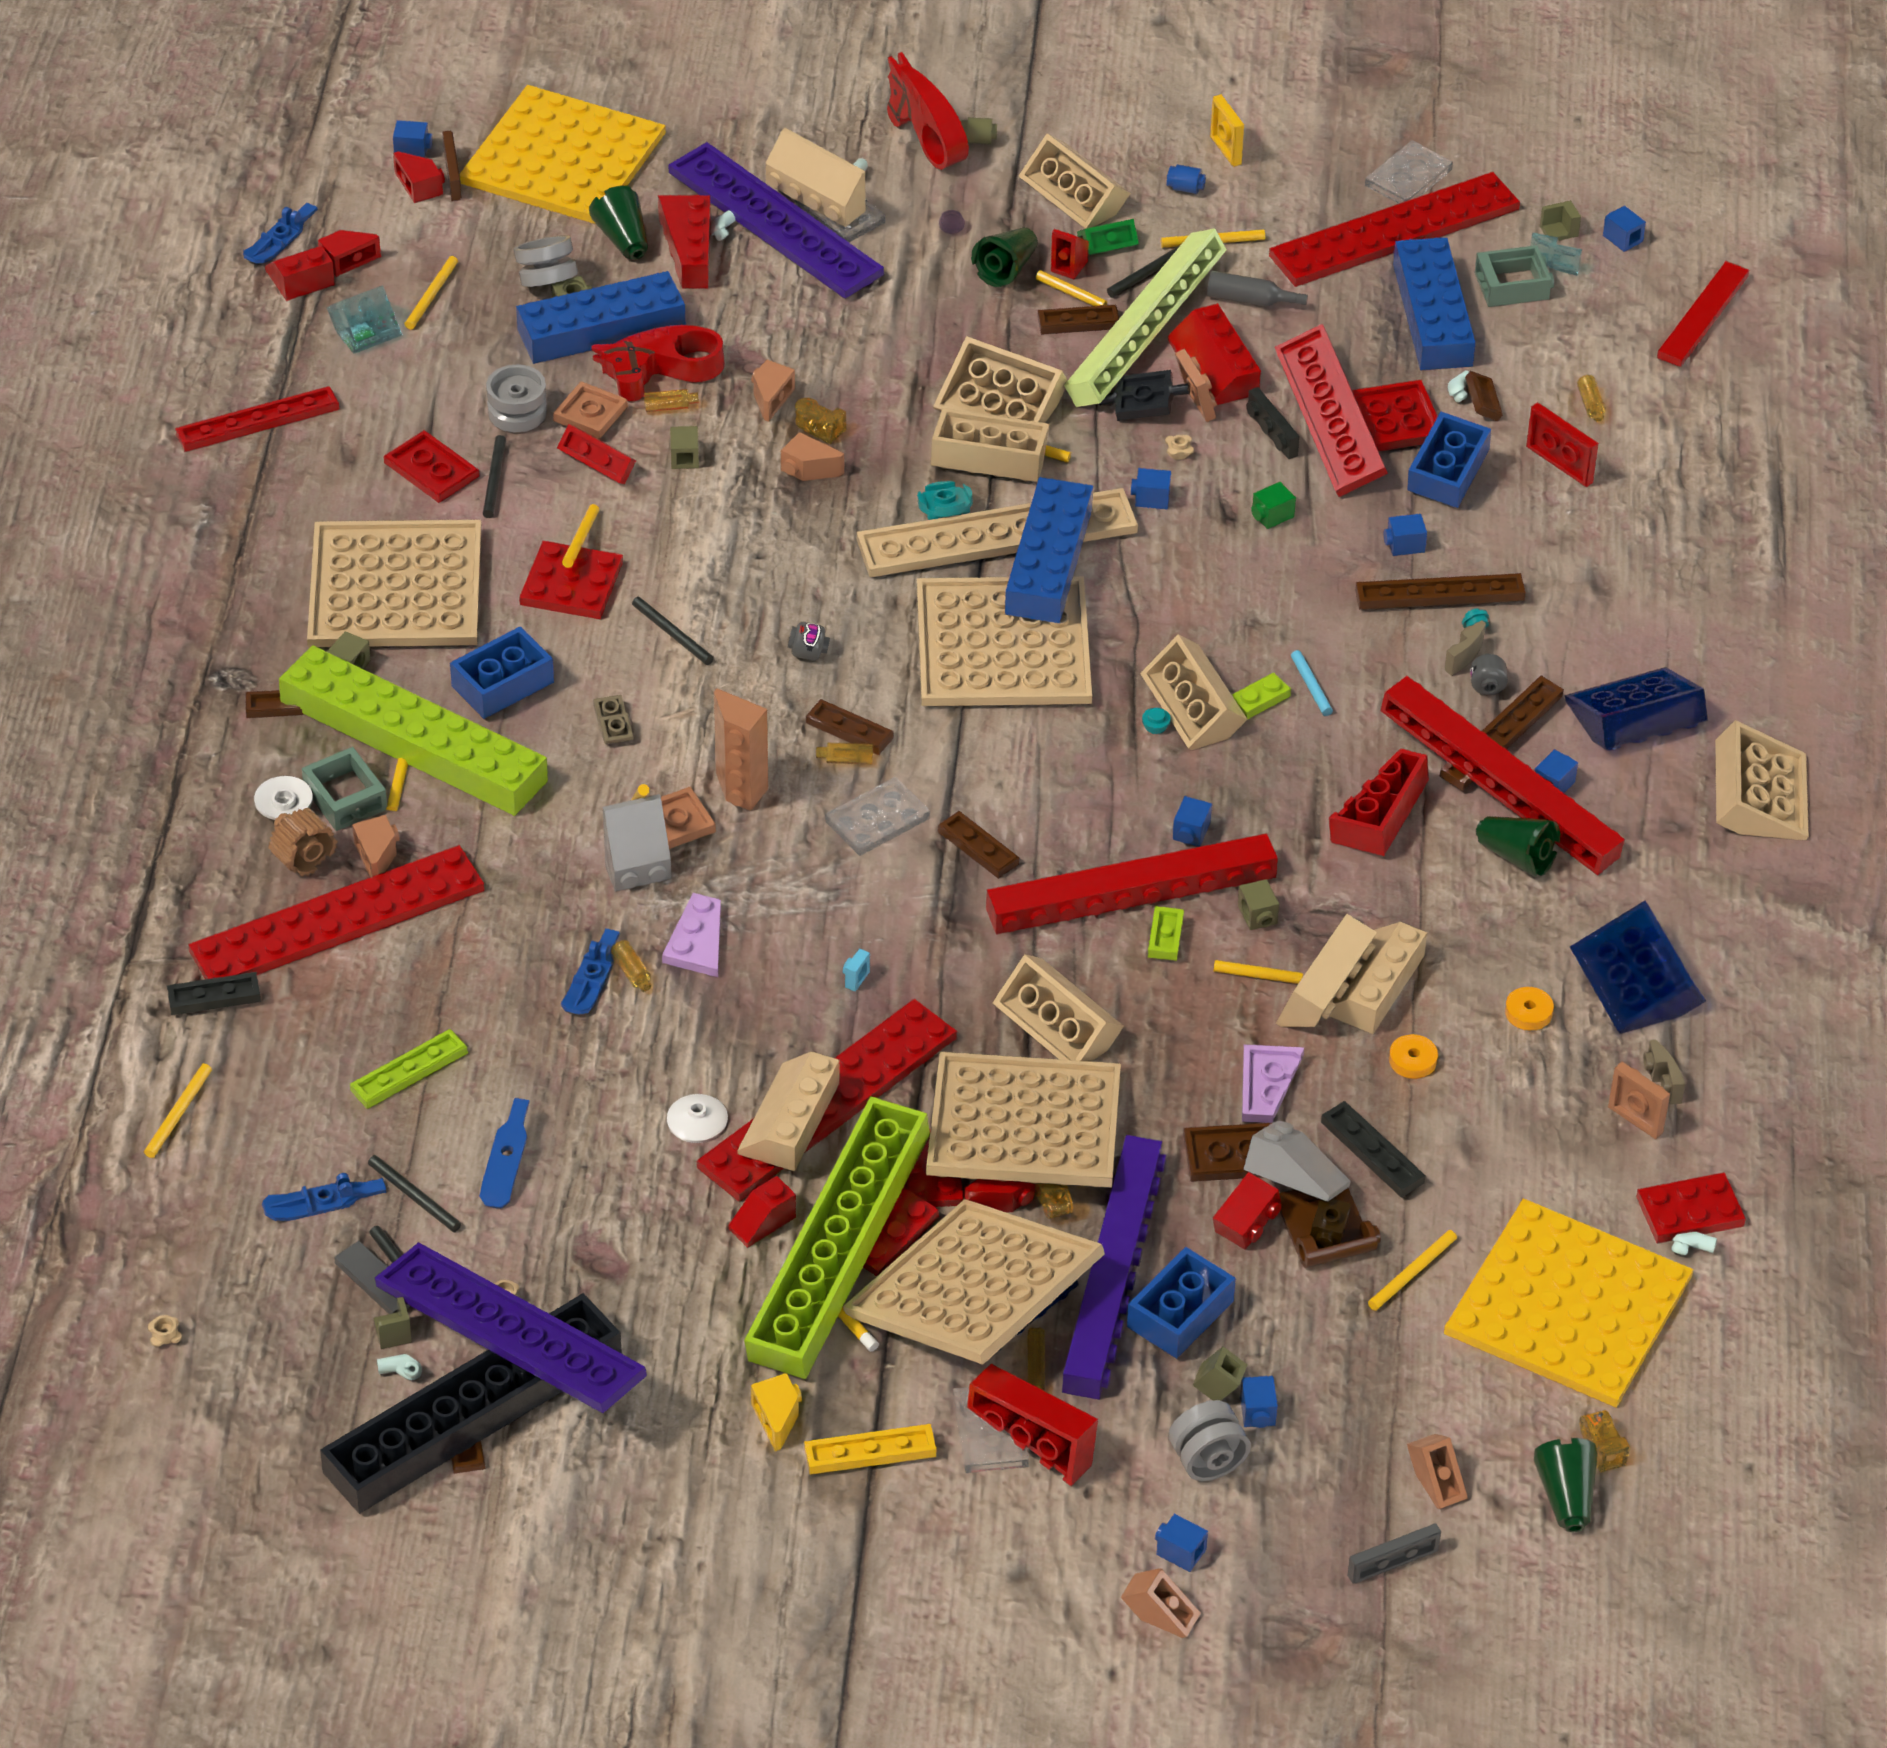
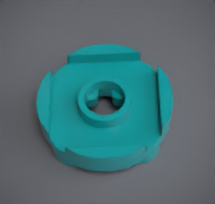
(945, 500)

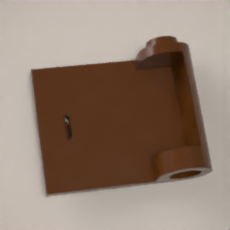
(1298, 1215)

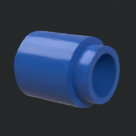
(1186, 179)

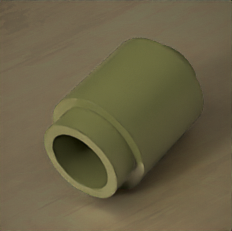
(979, 130)

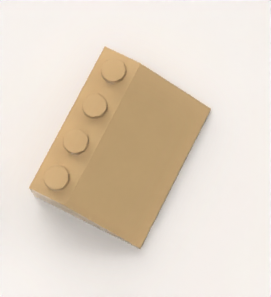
(1001, 384)
(1760, 785)

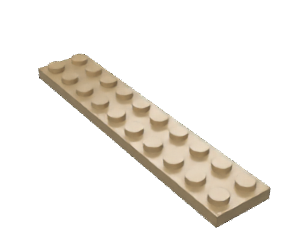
(977, 535)

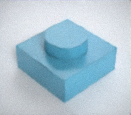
(856, 969)

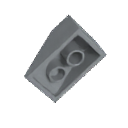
(636, 843)
(1294, 1161)

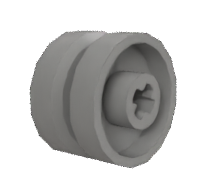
(545, 261)
(516, 398)
(1209, 1440)

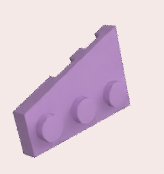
(696, 937)
(1266, 1079)

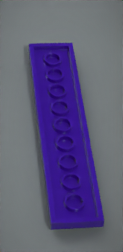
(776, 220)
(511, 1327)

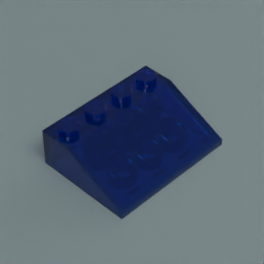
(1638, 708)
(1637, 971)

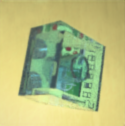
(365, 320)

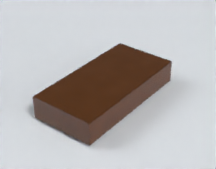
(1484, 396)
(268, 704)

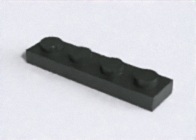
(1373, 1149)

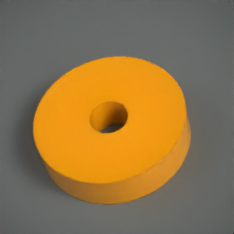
(1529, 1019)
(1413, 1067)

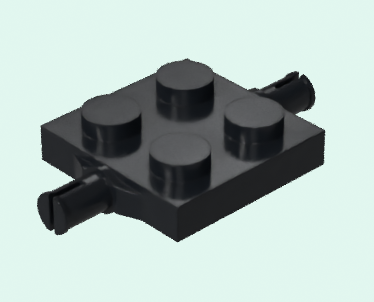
(1145, 395)

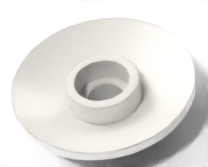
(282, 795)
(697, 1118)

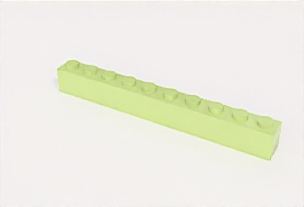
(1145, 318)

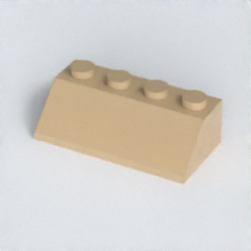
(816, 178)
(1073, 183)
(989, 444)
(1193, 694)
(1329, 974)
(1381, 977)
(1056, 1012)
(792, 1110)

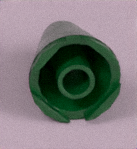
(621, 220)
(1003, 255)
(1521, 841)
(1568, 1480)

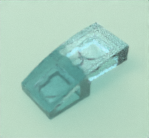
(1558, 256)

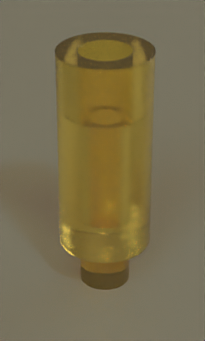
(1591, 397)
(669, 400)
(846, 753)
(631, 965)

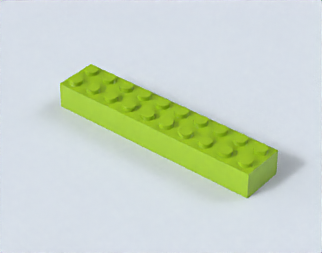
(414, 730)
(837, 1238)

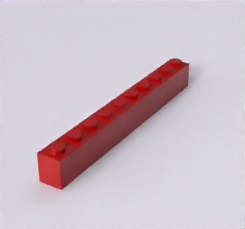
(1501, 773)
(1131, 883)

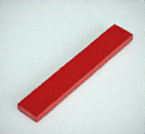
(1703, 314)
(257, 418)

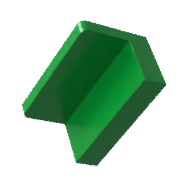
(1110, 236)

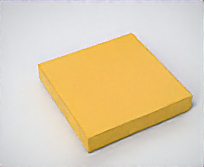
(1227, 130)

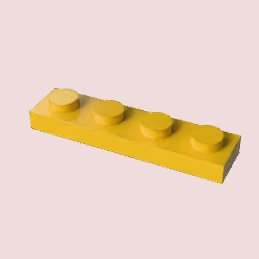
(870, 1449)

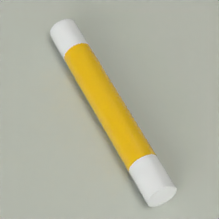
(859, 1331)

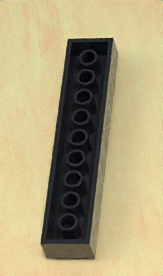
(446, 1417)

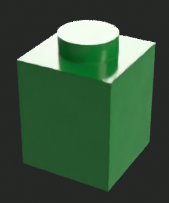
(1273, 505)

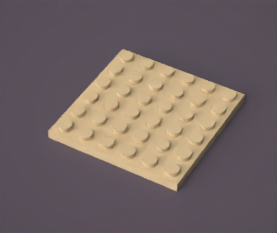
(395, 582)
(991, 658)
(1024, 1119)
(974, 1281)

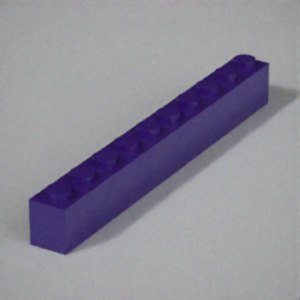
(1112, 1274)

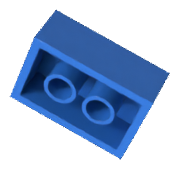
(1449, 459)
(502, 672)
(1181, 1302)

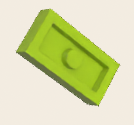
(1262, 695)
(1165, 933)

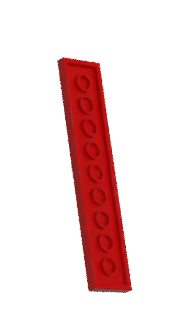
(1376, 233)
(338, 916)
(865, 1070)

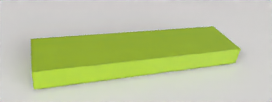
(408, 1068)

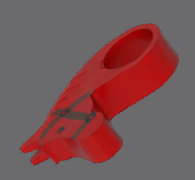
(931, 114)
(661, 352)

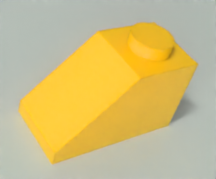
(776, 1407)

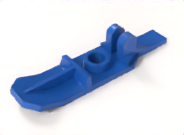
(280, 234)
(586, 985)
(503, 1169)
(308, 1201)

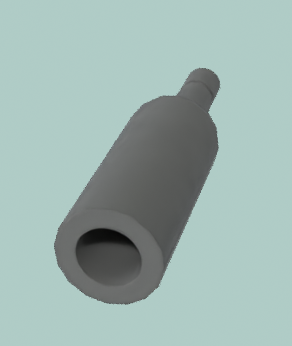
(1250, 290)

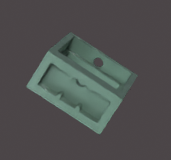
(1508, 261)
(342, 812)

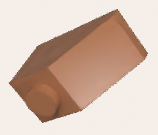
(772, 387)
(811, 459)
(376, 843)
(1438, 1469)
(1160, 1602)

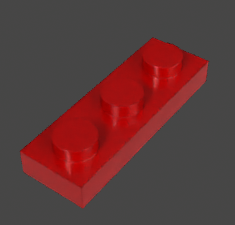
(596, 454)

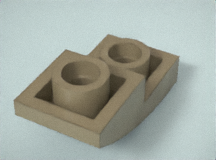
(1461, 654)
(612, 719)
(1664, 1070)

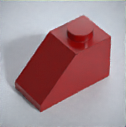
(418, 176)
(350, 249)
(1068, 254)
(1000, 1195)
(764, 1212)

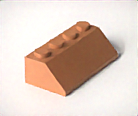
(740, 749)

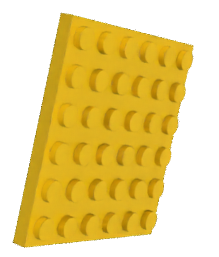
(560, 152)
(1569, 1302)

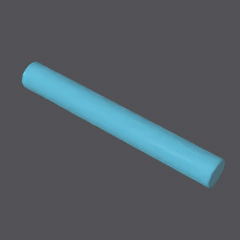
(1311, 683)

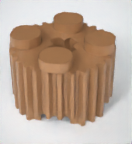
(302, 841)

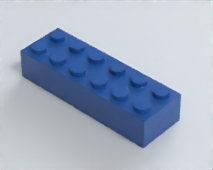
(1434, 304)
(598, 316)
(1049, 550)

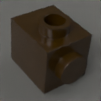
(1330, 1222)

